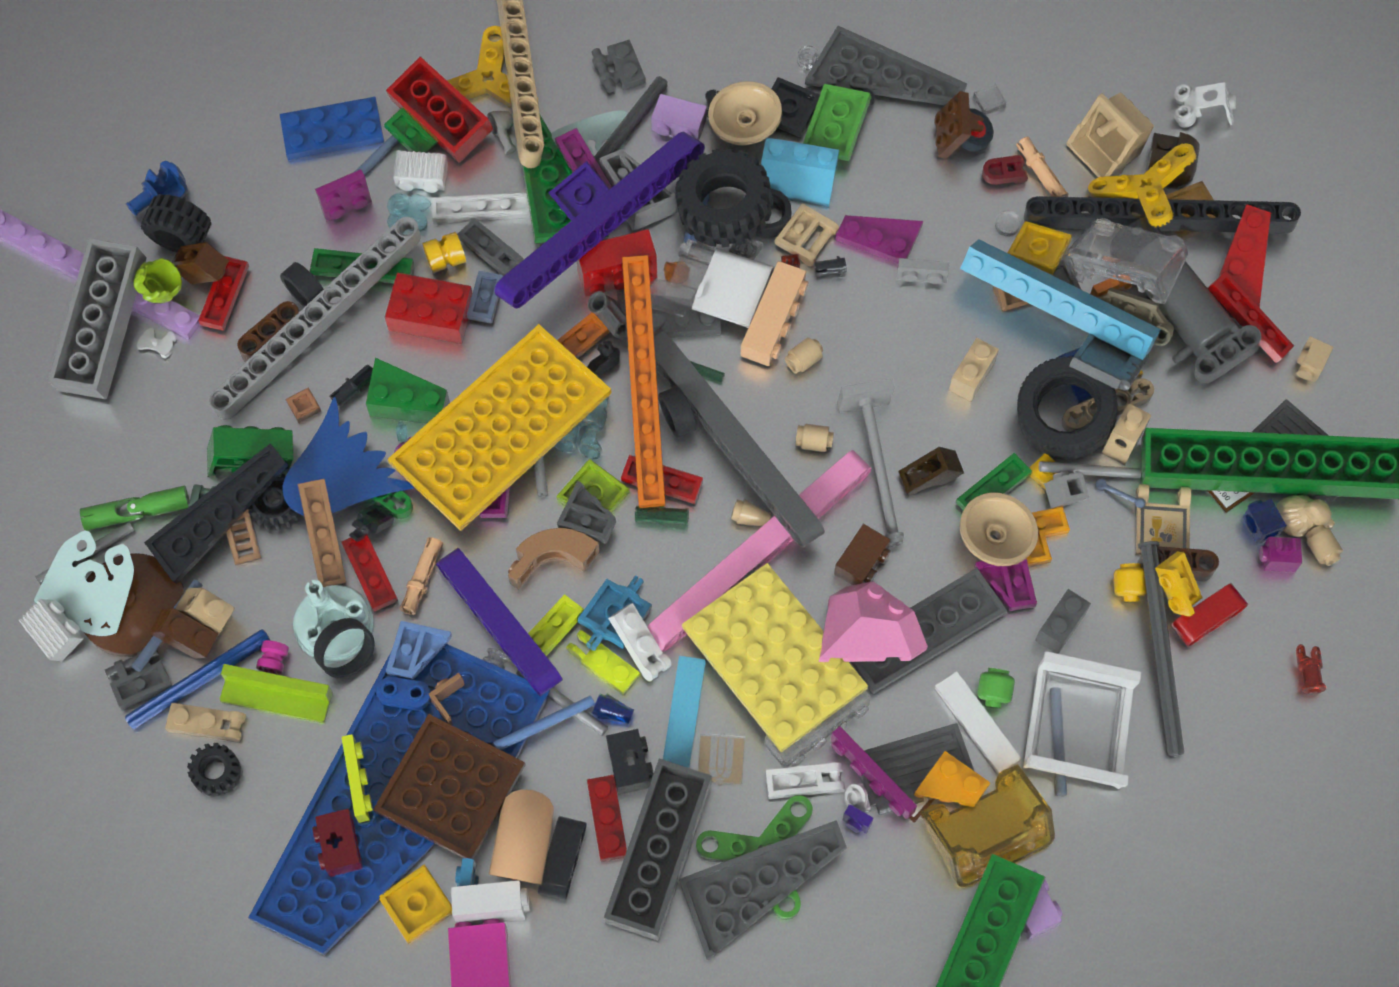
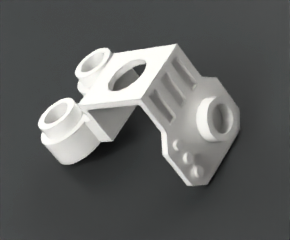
(1194, 101)

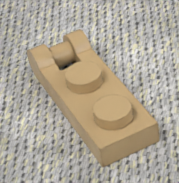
(204, 722)

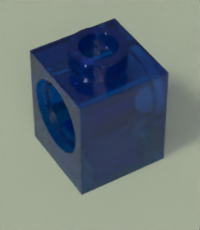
(1263, 520)

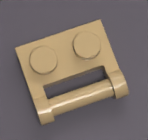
(801, 228)

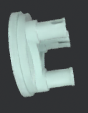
(324, 607)

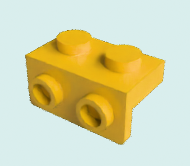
(1179, 584)

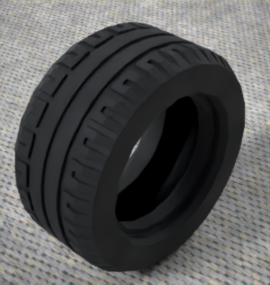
(1064, 443)

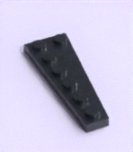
(202, 524)

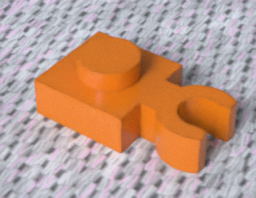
(1103, 287)

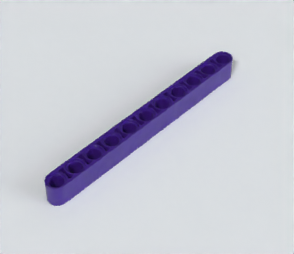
(598, 220)

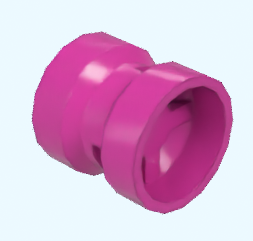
(272, 657)

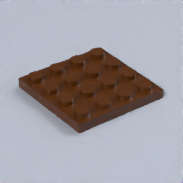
(449, 787)

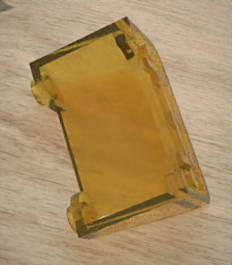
(1005, 823)

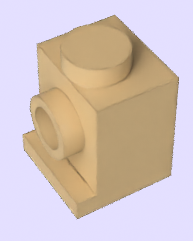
(1313, 359)

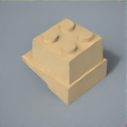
(1110, 135)

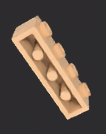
(773, 314)

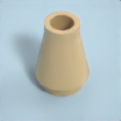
(749, 514)

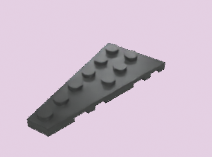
(863, 64)
(744, 889)

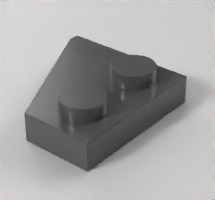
(587, 515)

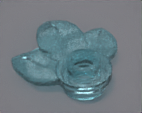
(413, 207)

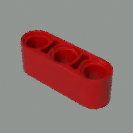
(1209, 615)

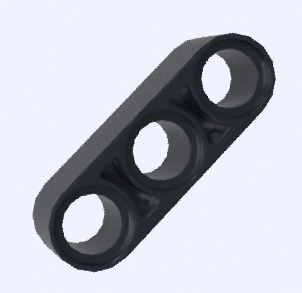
(562, 857)

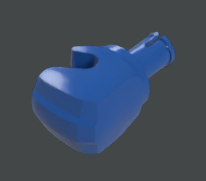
(168, 182)

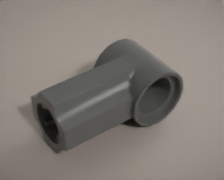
(609, 313)

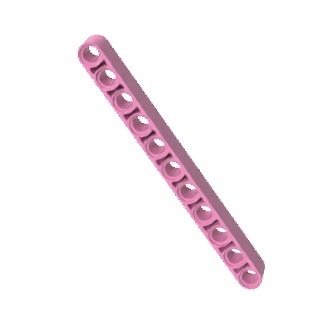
(757, 550)

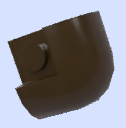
(1162, 144)

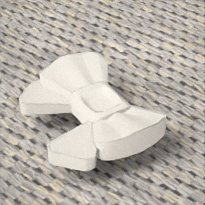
(163, 347)

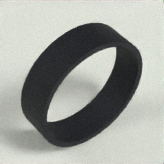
(330, 633)

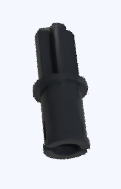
(352, 386)

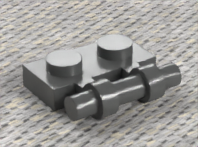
(626, 66)
(138, 685)

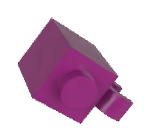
(1281, 554)

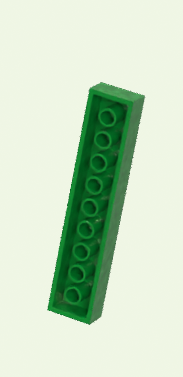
(1270, 463)

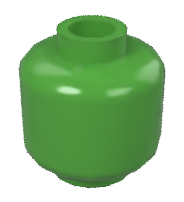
(996, 687)

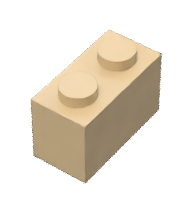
(973, 369)

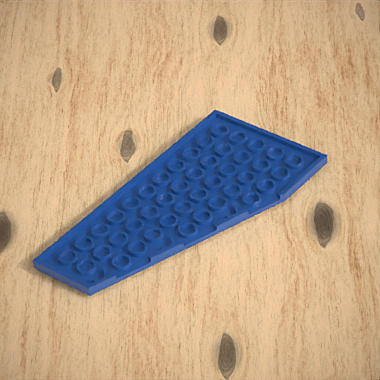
(321, 909)

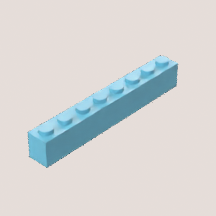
(1060, 299)

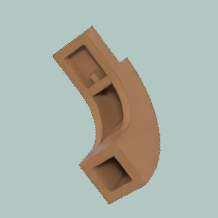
(550, 545)

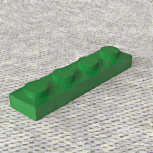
(333, 263)

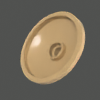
(741, 104)
(1004, 518)

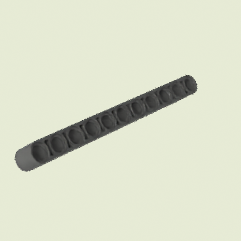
(736, 442)

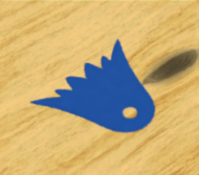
(347, 470)

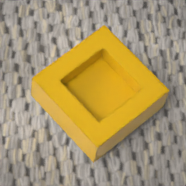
(1041, 477)

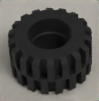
(175, 222)

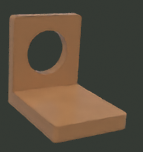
(443, 690)

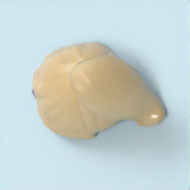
(1304, 514)

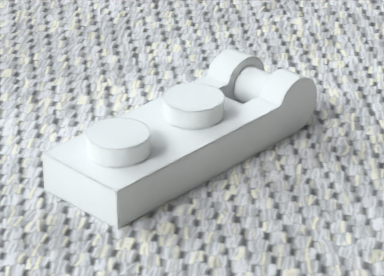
(639, 642)
(804, 780)

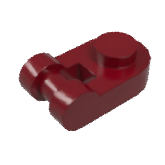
(996, 170)

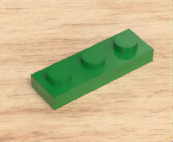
(999, 480)

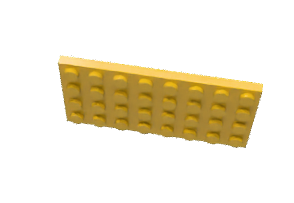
(499, 427)

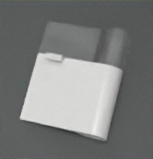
(718, 282)

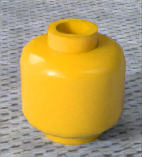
(1130, 582)

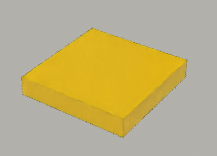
(1040, 246)
(416, 904)

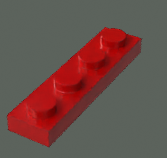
(1248, 313)

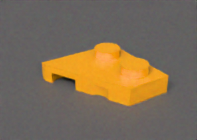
(952, 782)

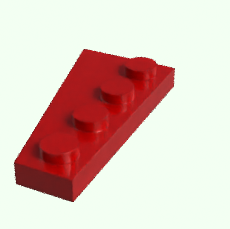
(1248, 252)

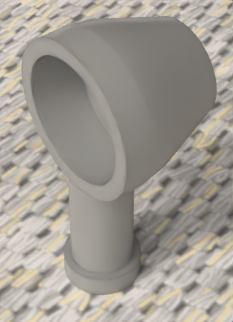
(501, 122)

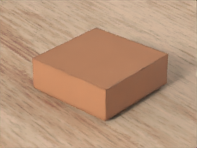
(303, 405)

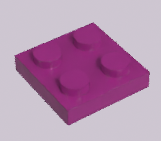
(343, 195)

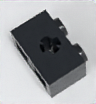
(629, 777)

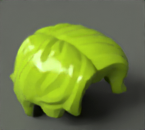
(157, 281)

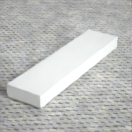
(480, 207)
(977, 723)

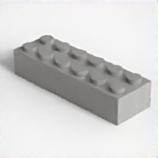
(96, 319)

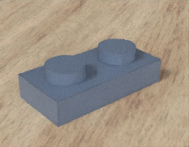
(483, 299)

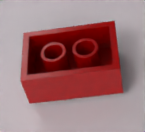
(603, 265)
(428, 308)

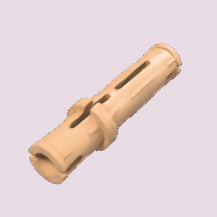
(1037, 162)
(417, 585)

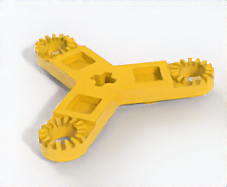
(489, 64)
(1148, 186)

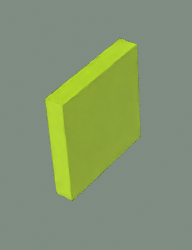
(598, 484)

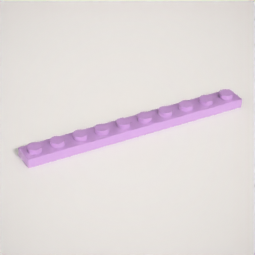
(69, 260)

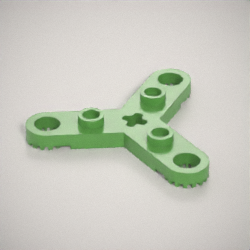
(780, 828)

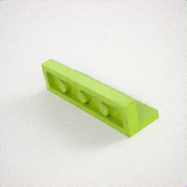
(275, 693)

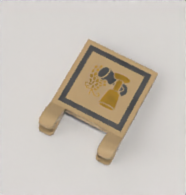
(1163, 522)

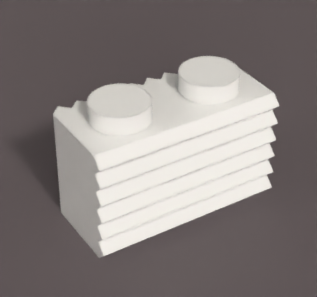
(420, 171)
(51, 629)

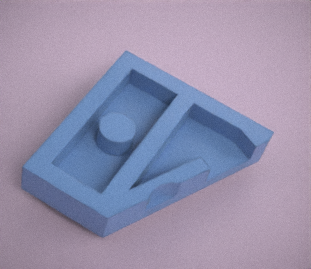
(415, 648)

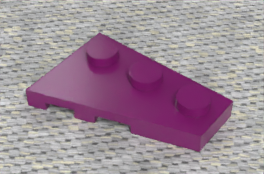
(880, 236)

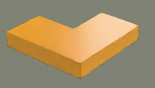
(1050, 523)

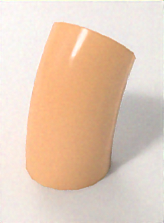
(523, 837)

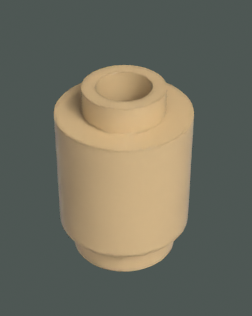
(804, 355)
(814, 437)
(1324, 545)

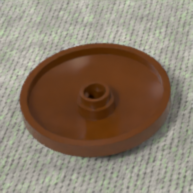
(148, 595)

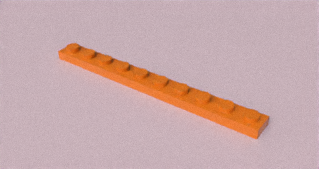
(643, 382)

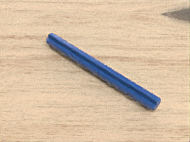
(196, 679)

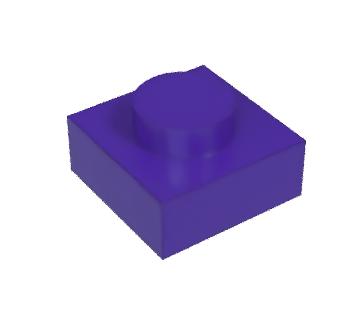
(857, 819)

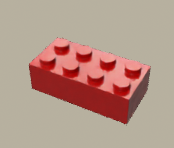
(440, 109)

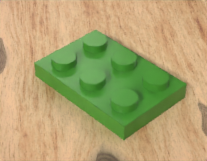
(838, 119)

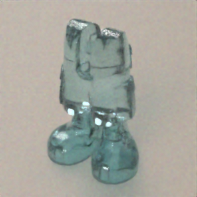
(588, 444)

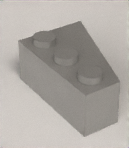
(619, 165)

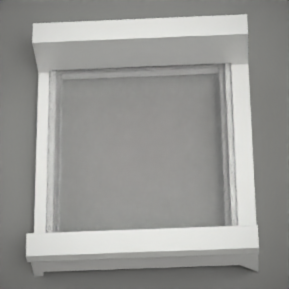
(1080, 719)

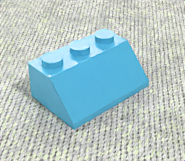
(801, 170)

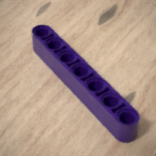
(499, 622)

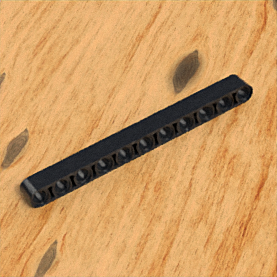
(1124, 207)

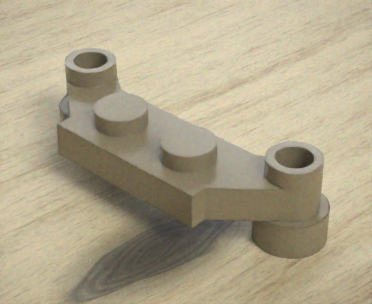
(1142, 309)

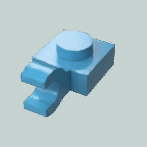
(466, 873)

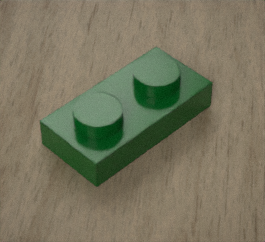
(410, 133)

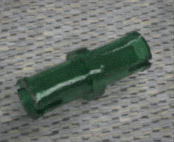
(662, 515)

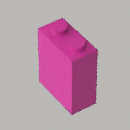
(479, 954)

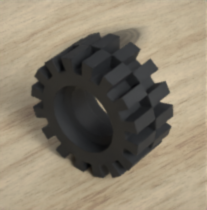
(203, 757)

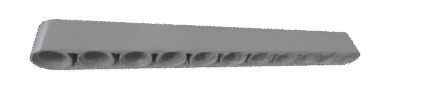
(314, 328)

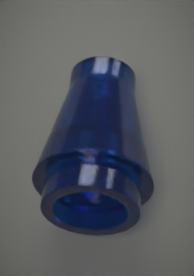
(612, 709)

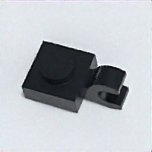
(371, 519)

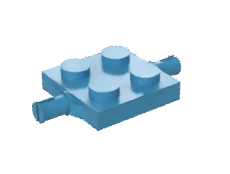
(605, 603)

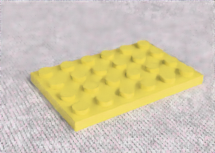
(770, 657)

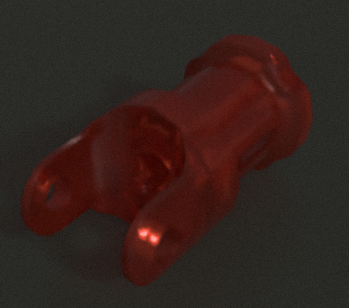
(1310, 670)

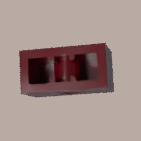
(347, 856)

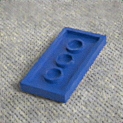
(331, 128)

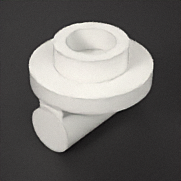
(857, 797)

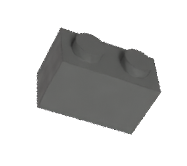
(1063, 621)

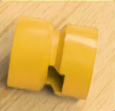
(444, 252)

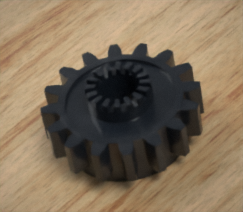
(270, 513)

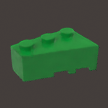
(403, 395)
(233, 447)

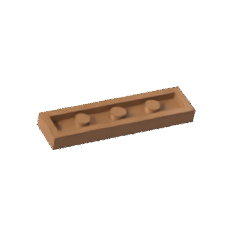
(321, 532)

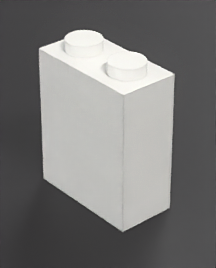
(490, 901)

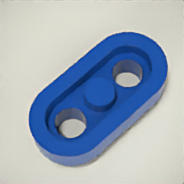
(402, 693)

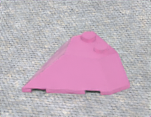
(869, 626)

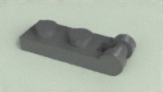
(489, 247)

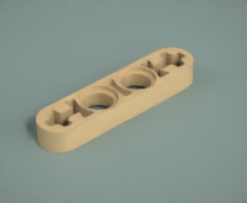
(1138, 400)

